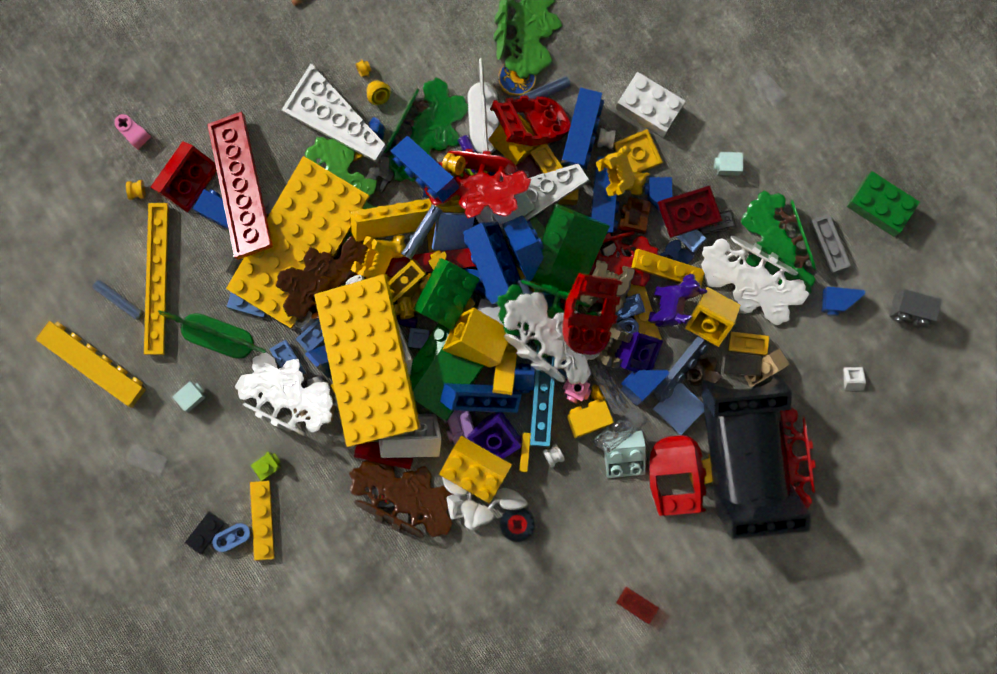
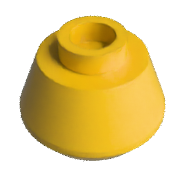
(378, 92)

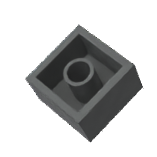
(915, 308)

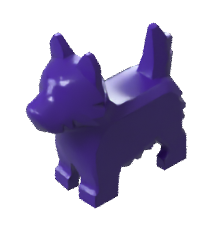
(673, 302)

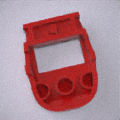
(543, 115)
(587, 332)
(678, 456)

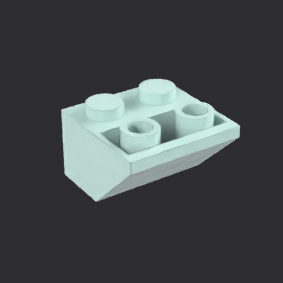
(627, 458)

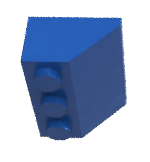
(524, 245)
(642, 383)

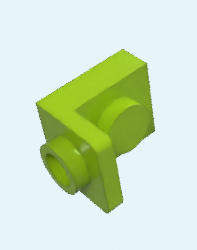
(266, 465)

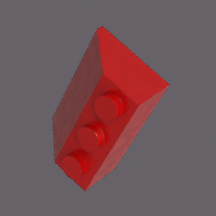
(184, 176)

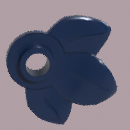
(674, 252)

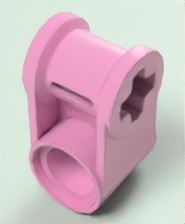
(134, 133)

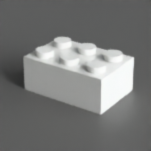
(650, 104)

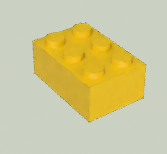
(475, 469)

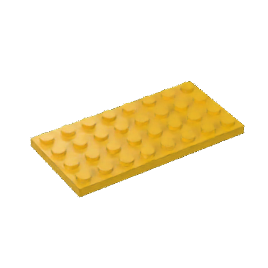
(308, 213)
(367, 361)

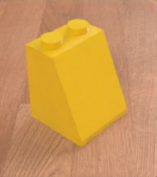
(713, 317)
(477, 339)

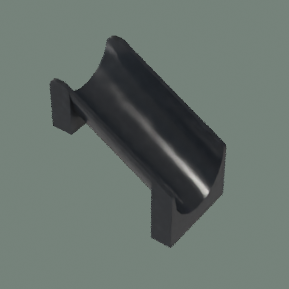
(751, 460)

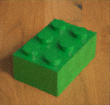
(883, 204)
(446, 293)

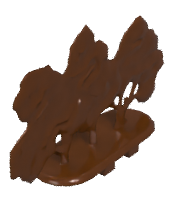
(319, 275)
(408, 494)

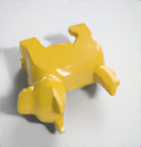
(621, 174)
(379, 256)

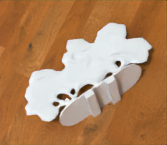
(481, 119)
(753, 284)
(533, 310)
(284, 389)

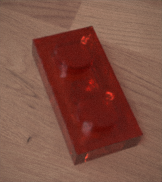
(637, 605)

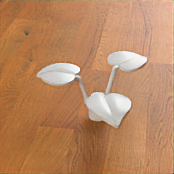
(477, 514)

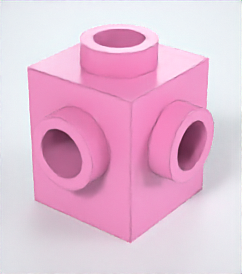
(574, 396)

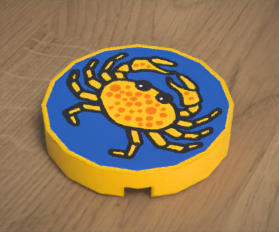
(513, 84)

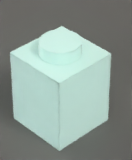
(729, 163)
(189, 396)

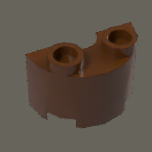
(635, 215)

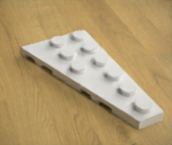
(326, 111)
(546, 190)

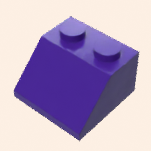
(496, 435)

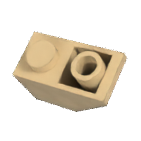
(770, 365)

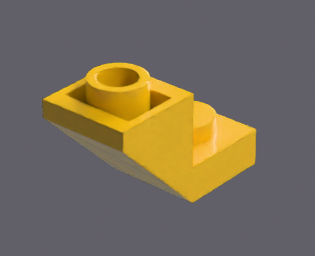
(433, 262)

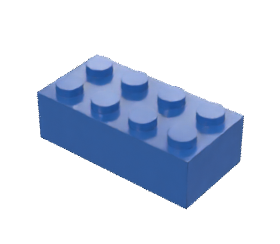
(583, 124)
(491, 258)

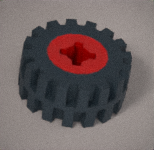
(511, 525)

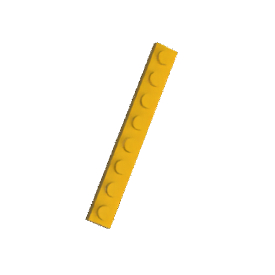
(156, 278)

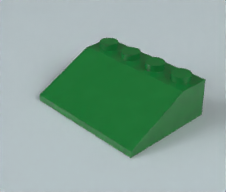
(569, 247)
(435, 367)

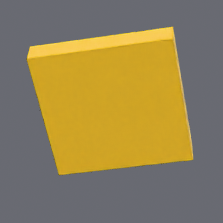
(643, 151)

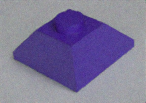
(639, 353)

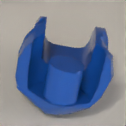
(377, 127)

